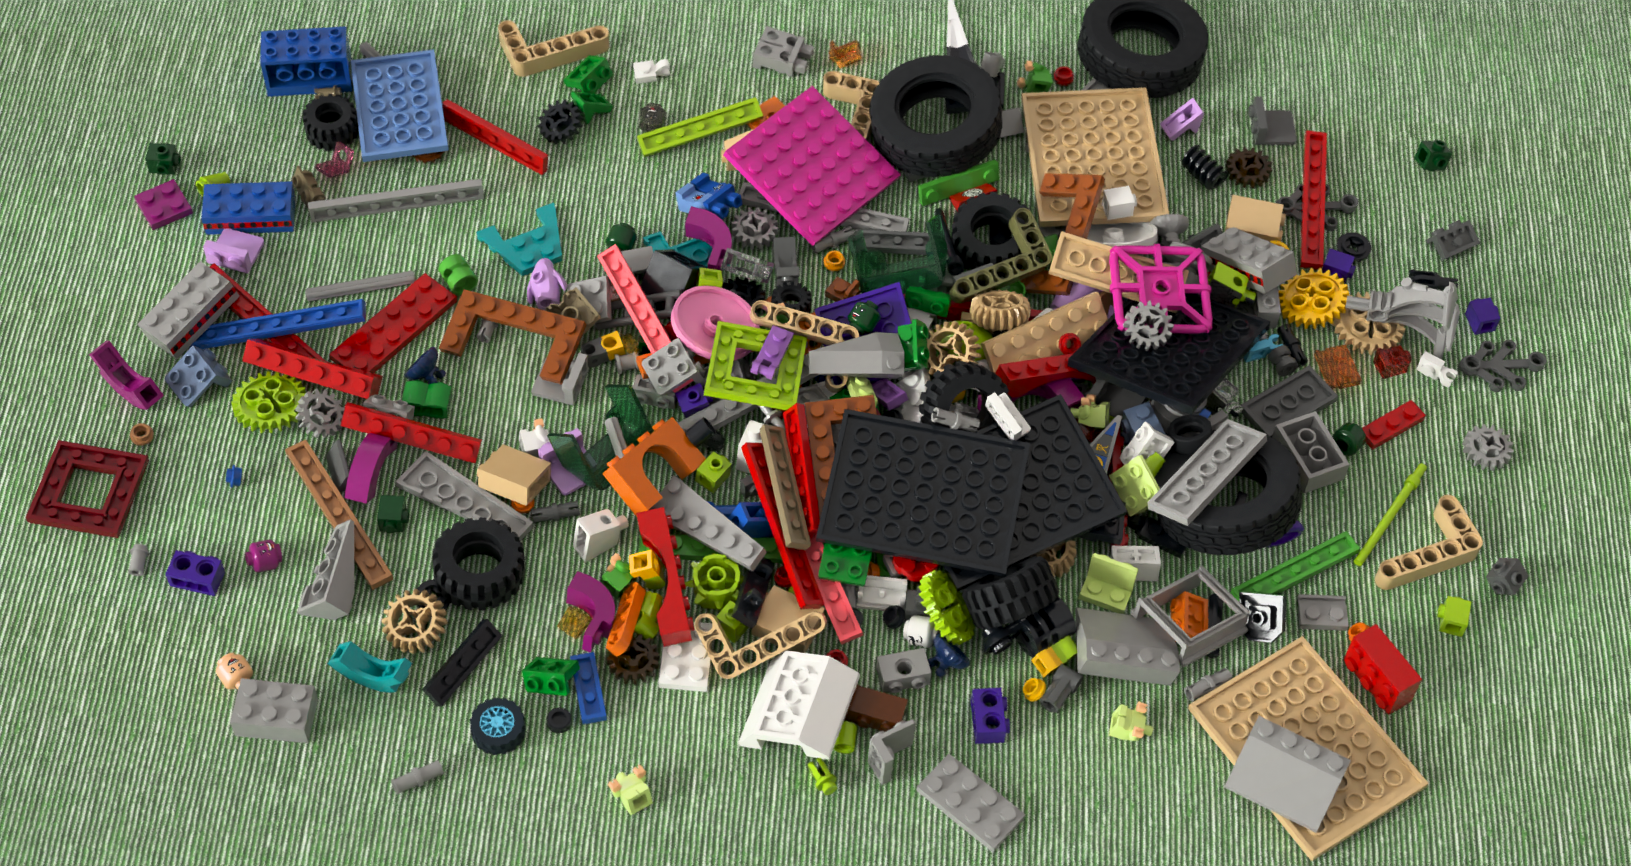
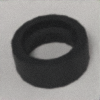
(1187, 424)

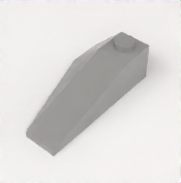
(865, 356)
(333, 586)

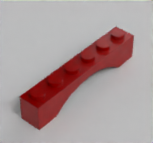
(1028, 374)
(331, 375)
(672, 616)

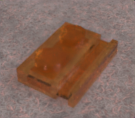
(1338, 367)

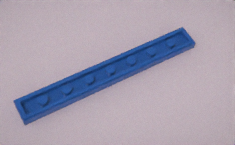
(283, 324)

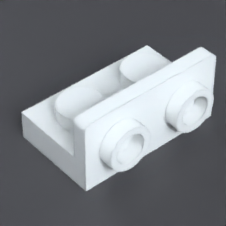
(1007, 416)
(1146, 443)

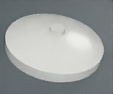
(1124, 234)

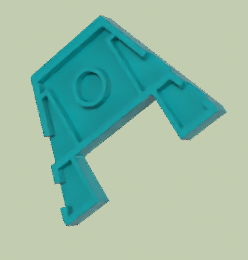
(528, 248)
(694, 248)

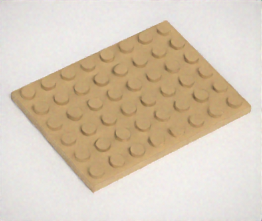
(1094, 135)
(1309, 699)

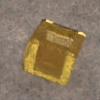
(574, 622)

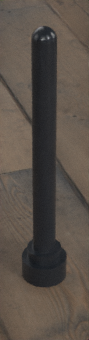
(954, 263)

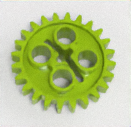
(258, 412)
(937, 594)

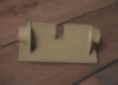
(305, 184)

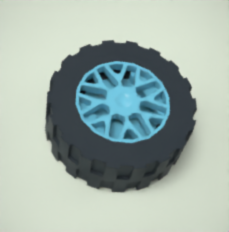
(497, 726)

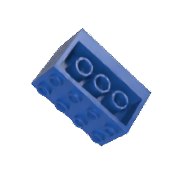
(305, 60)

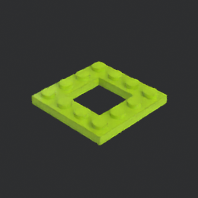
(724, 386)

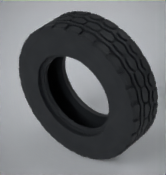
(1122, 68)
(943, 152)
(1247, 525)

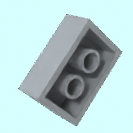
(1314, 450)
(274, 710)

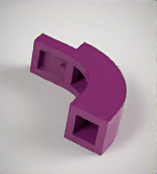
(712, 230)
(133, 387)
(367, 466)
(598, 602)

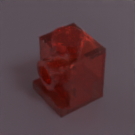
(1392, 361)

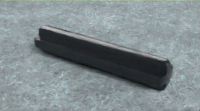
(1214, 617)

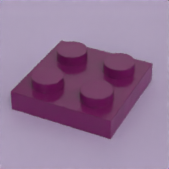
(163, 204)

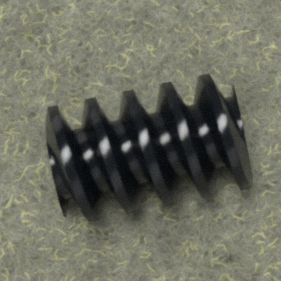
(1204, 168)

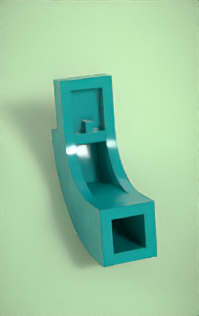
(369, 670)

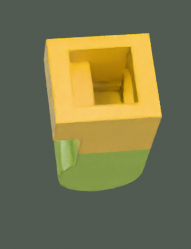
(649, 568)
(1055, 656)

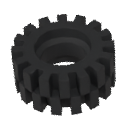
(793, 293)

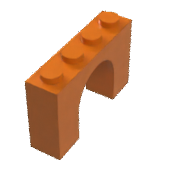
(627, 473)

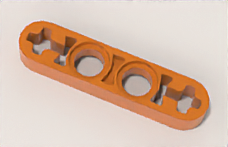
(626, 619)

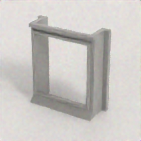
(1208, 640)

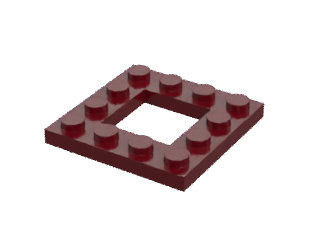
(47, 506)

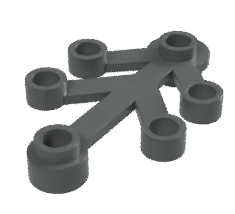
(1347, 204)
(1500, 365)

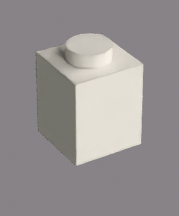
(1118, 202)

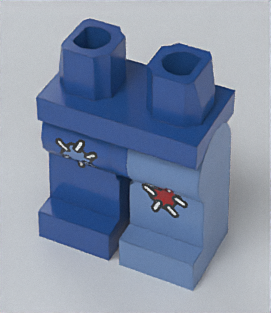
(708, 195)

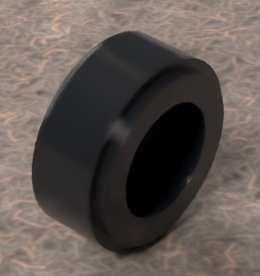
(559, 720)

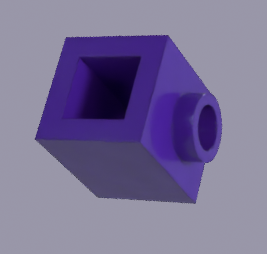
(1339, 263)
(1482, 316)
(693, 400)

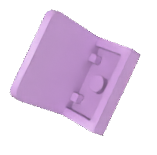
(234, 250)
(562, 478)

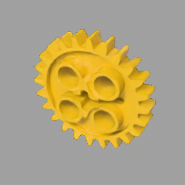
(1313, 298)

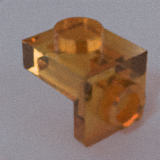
(845, 54)

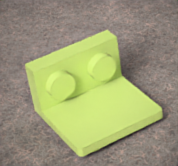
(1135, 485)
(1109, 583)

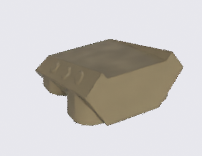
(576, 307)

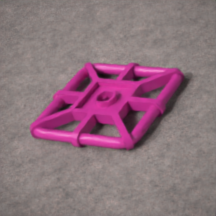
(1169, 277)

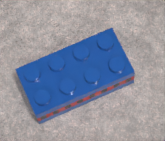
(249, 207)

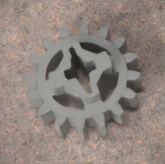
(754, 228)
(1144, 334)
(320, 413)
(1488, 447)

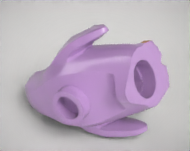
(545, 284)

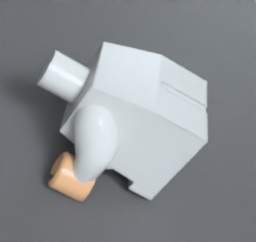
(533, 440)

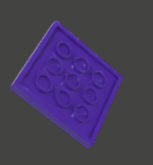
(891, 308)

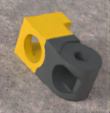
(603, 349)

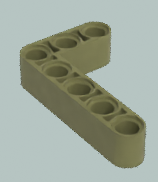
(1008, 267)

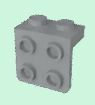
(673, 367)

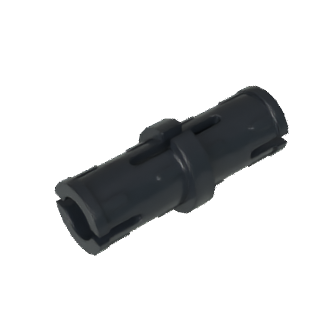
(1293, 344)

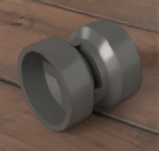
(1283, 361)

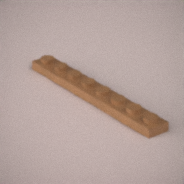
(337, 512)

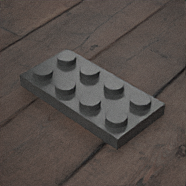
(1289, 399)

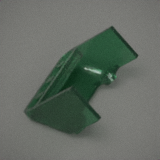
(923, 272)
(591, 464)

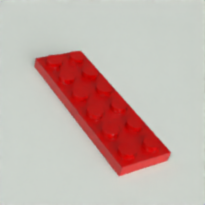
(394, 325)

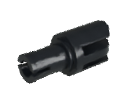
(1431, 279)

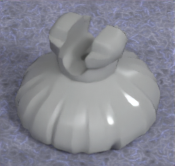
(1170, 226)

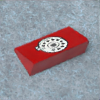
(960, 198)

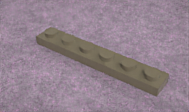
(785, 487)

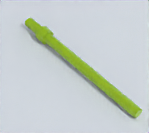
(1411, 483)

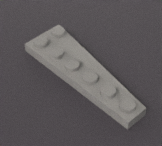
(452, 491)
(707, 525)

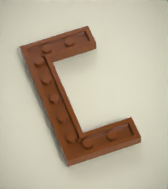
(1086, 191)
(474, 305)
(820, 417)

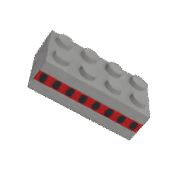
(1254, 257)
(188, 310)

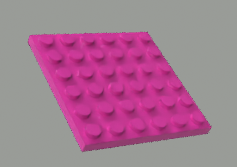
(812, 165)

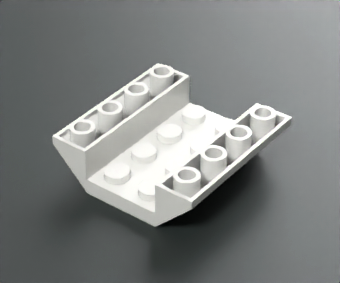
(801, 703)

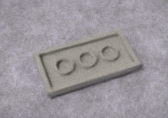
(971, 802)

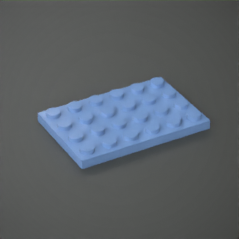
(398, 105)

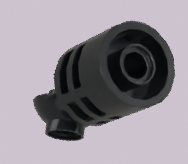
(1034, 631)

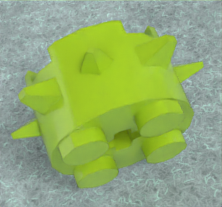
(715, 581)

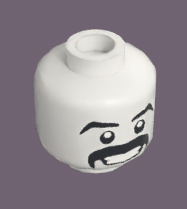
(920, 631)

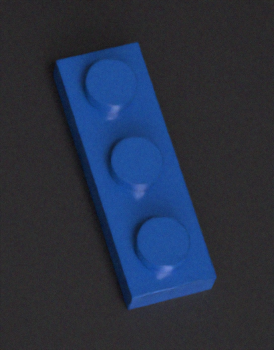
(589, 689)

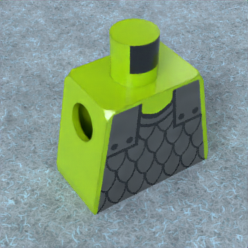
(1229, 286)

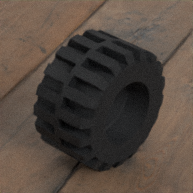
(326, 110)

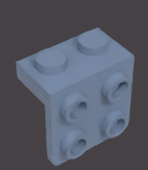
(195, 374)
(1135, 417)

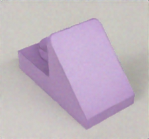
(1181, 120)

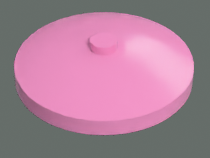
(697, 315)

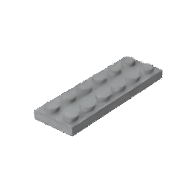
(1207, 472)

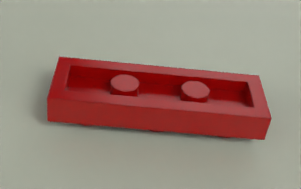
(1393, 424)

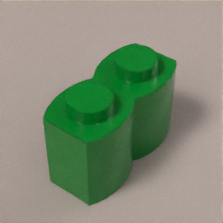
(429, 399)

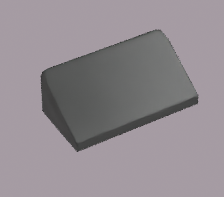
(338, 465)

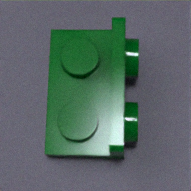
(589, 74)
(928, 301)
(914, 343)
(549, 675)

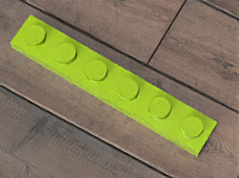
(699, 127)

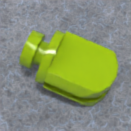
(824, 783)

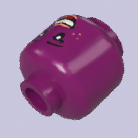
(263, 555)

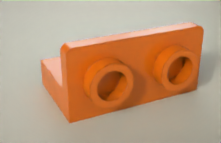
(1190, 613)

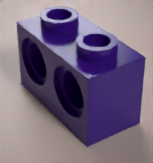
(194, 576)
(985, 715)

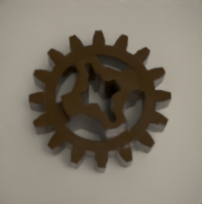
(1248, 167)
(644, 663)

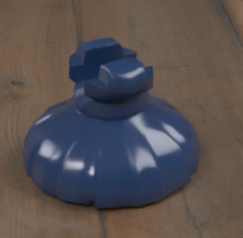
(425, 367)
(948, 656)

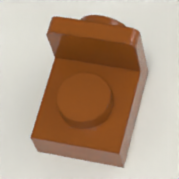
(841, 289)

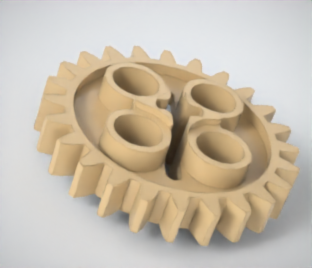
(1355, 329)

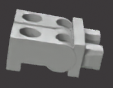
(782, 52)

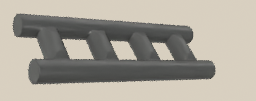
(668, 296)

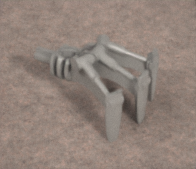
(1410, 305)

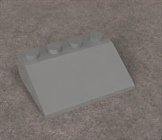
(1125, 647)
(1287, 774)

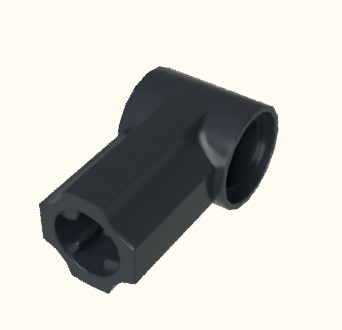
(705, 435)

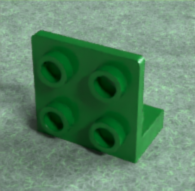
(844, 564)

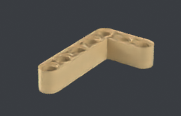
(550, 53)
(852, 90)
(813, 333)
(1455, 544)
(758, 646)

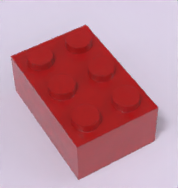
(1382, 669)

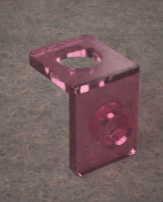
(336, 166)

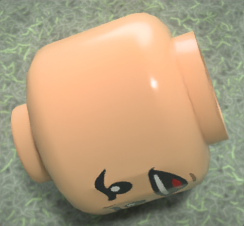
(233, 668)

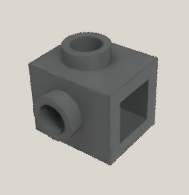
(1507, 576)

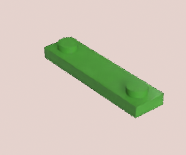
(949, 185)

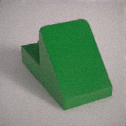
(590, 103)

